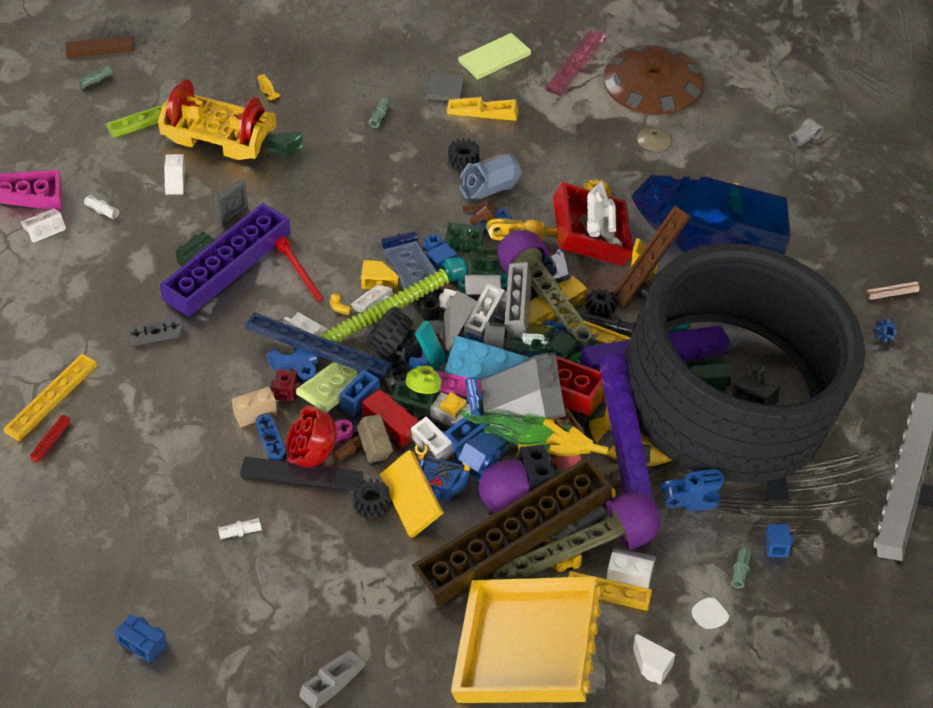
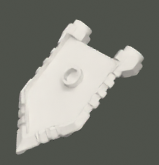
(601, 215)

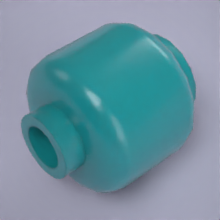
(455, 268)

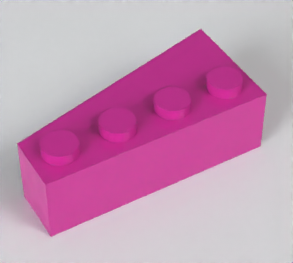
(32, 189)

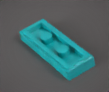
(431, 345)

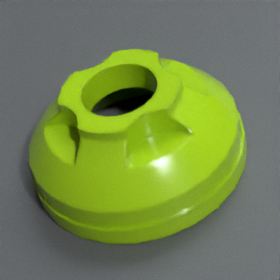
(423, 380)

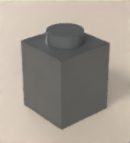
(494, 334)

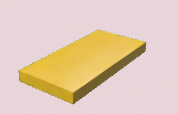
(411, 494)

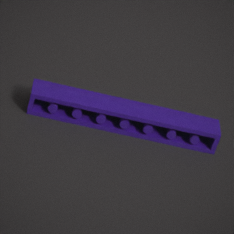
(688, 344)
(624, 425)

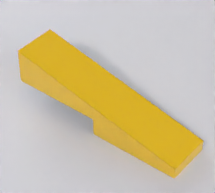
(477, 108)

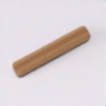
(892, 290)

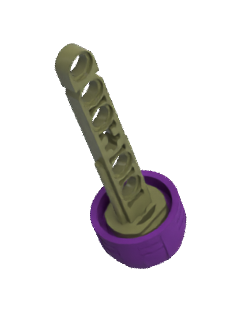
(526, 246)
(508, 481)
(632, 519)

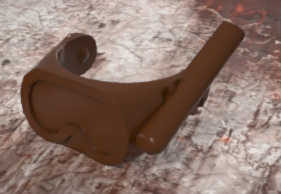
(484, 210)

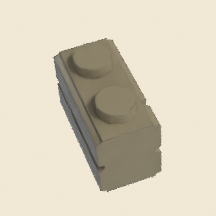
(374, 438)

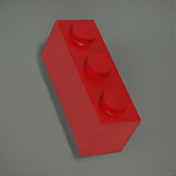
(395, 417)

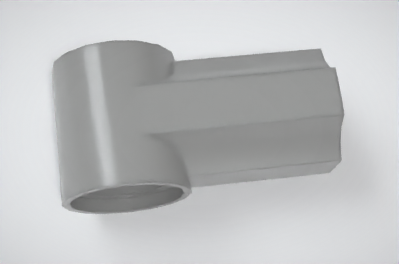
(809, 130)

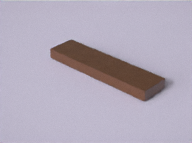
(99, 46)

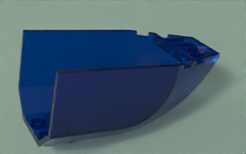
(717, 211)

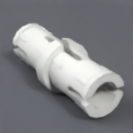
(101, 207)
(239, 528)

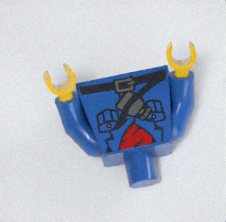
(443, 476)

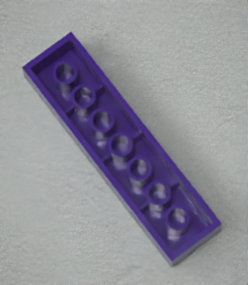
(224, 259)

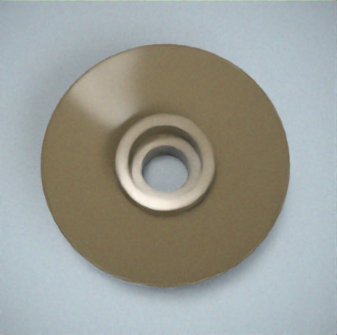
(654, 139)

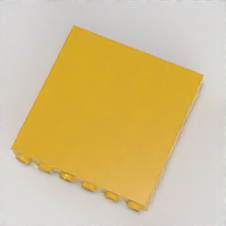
(528, 640)

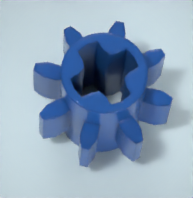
(432, 242)
(884, 330)

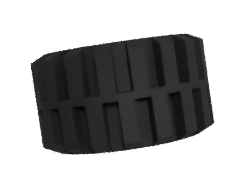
(389, 332)

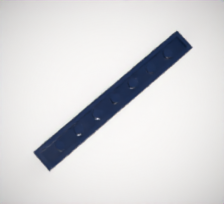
(318, 345)

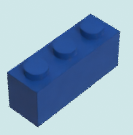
(484, 450)

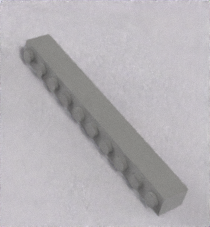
(907, 481)

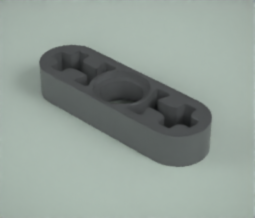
(161, 325)

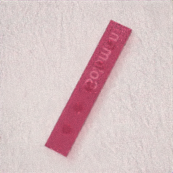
(575, 62)

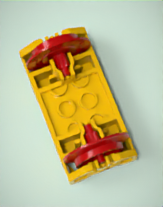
(232, 126)

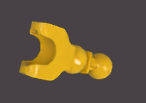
(509, 225)

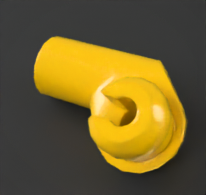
(337, 305)

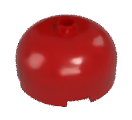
(317, 440)

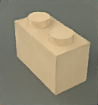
(253, 404)

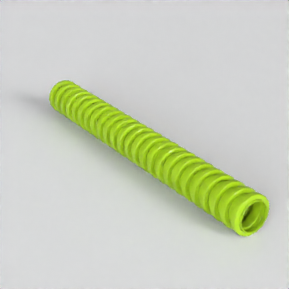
(398, 300)

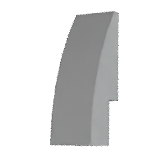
(331, 679)

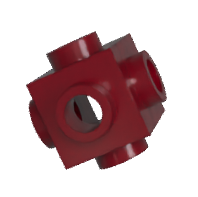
(285, 385)

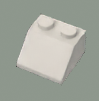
(631, 567)

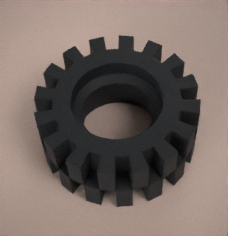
(458, 147)
(371, 488)

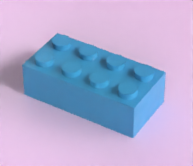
(478, 359)

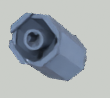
(490, 176)

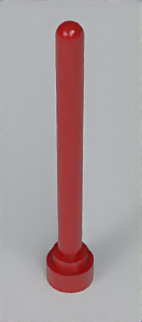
(284, 246)

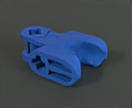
(299, 361)
(694, 491)

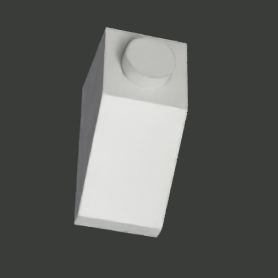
(174, 174)
(652, 659)

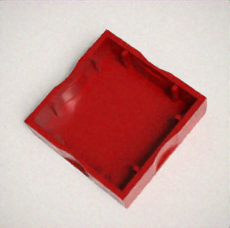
(569, 205)

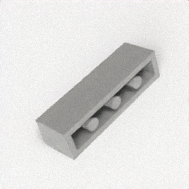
(518, 299)

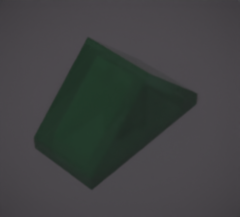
(285, 143)

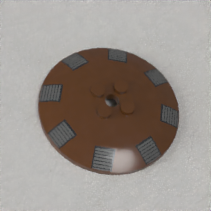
(653, 79)

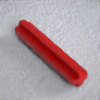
(49, 439)

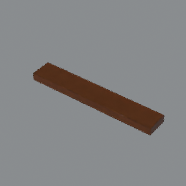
(651, 256)

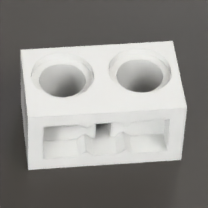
(437, 443)

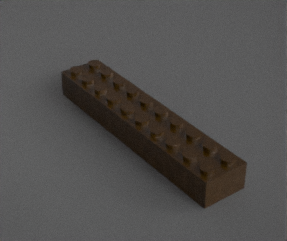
(512, 531)

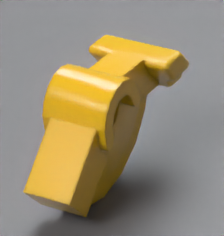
(266, 87)
(574, 562)

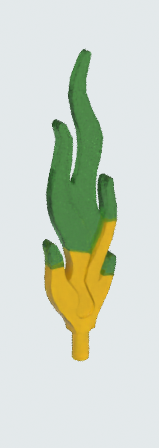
(565, 441)

